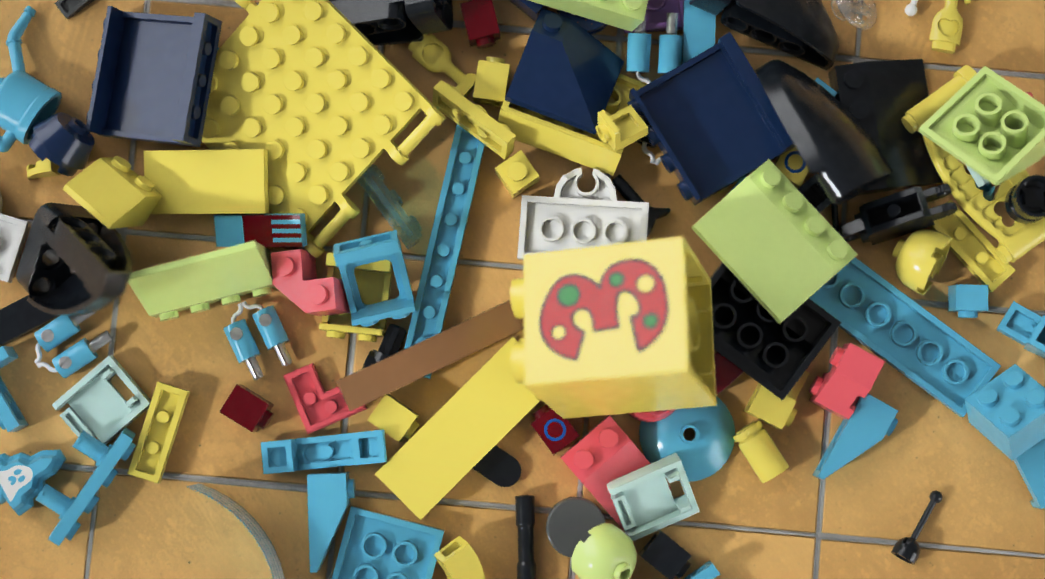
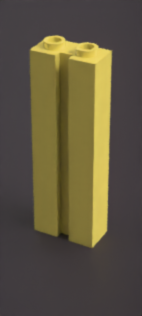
(458, 435)

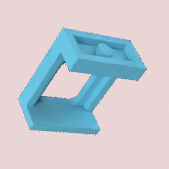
(369, 250)

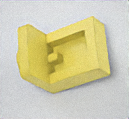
(621, 127)

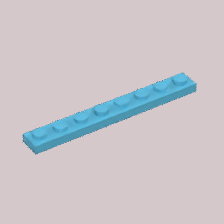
(446, 237)

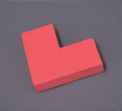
(314, 404)

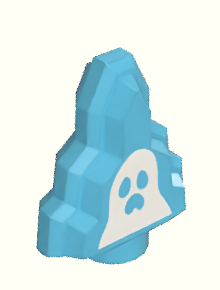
(25, 476)

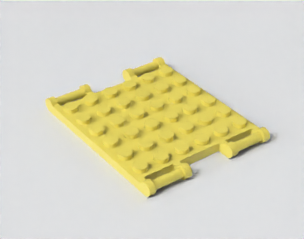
(317, 100)

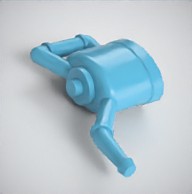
(23, 97)

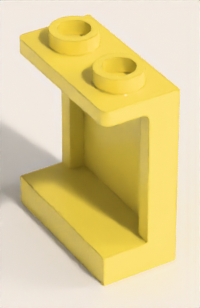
(374, 287)

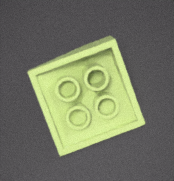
(990, 127)

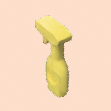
(947, 28)
(437, 58)

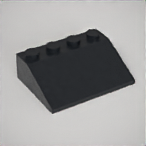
(878, 98)
(760, 345)

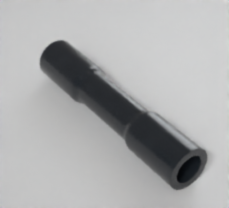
(525, 523)

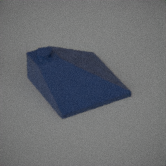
(564, 73)

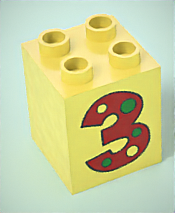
(616, 329)

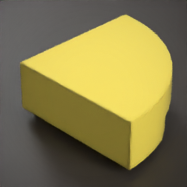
(42, 169)

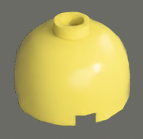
(921, 258)

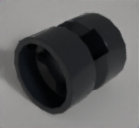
(1027, 200)

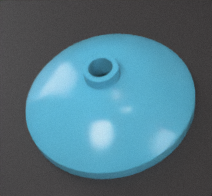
(702, 454)

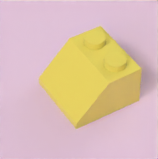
(114, 193)

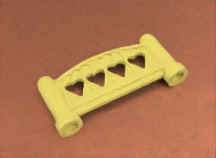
(1013, 240)

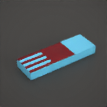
(266, 229)

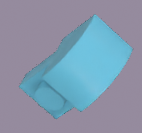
(1025, 328)

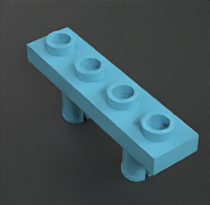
(103, 475)

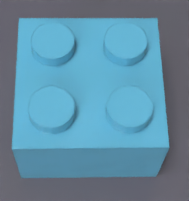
(1009, 411)

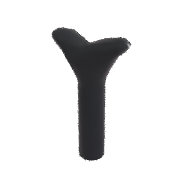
(631, 195)

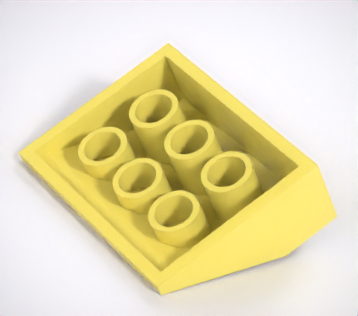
(566, 139)

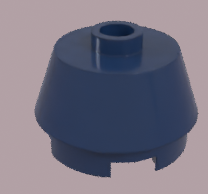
(63, 141)

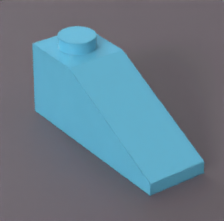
(857, 434)
(327, 505)

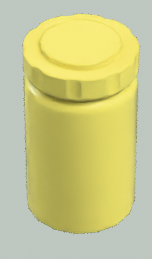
(760, 451)

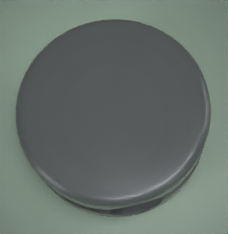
(570, 523)

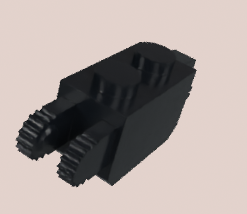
(897, 215)

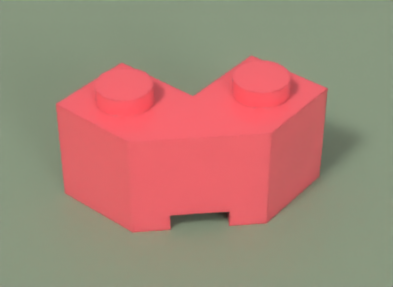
(296, 278)
(848, 379)

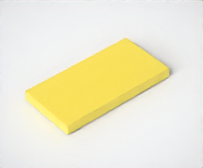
(209, 181)

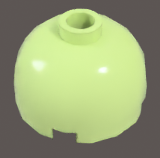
(605, 554)

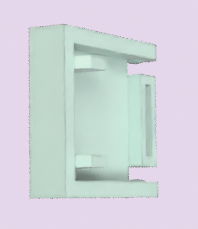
(99, 406)
(646, 500)

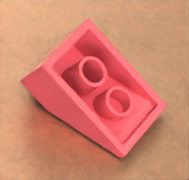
(602, 457)

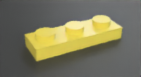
(473, 119)
(973, 249)
(158, 432)

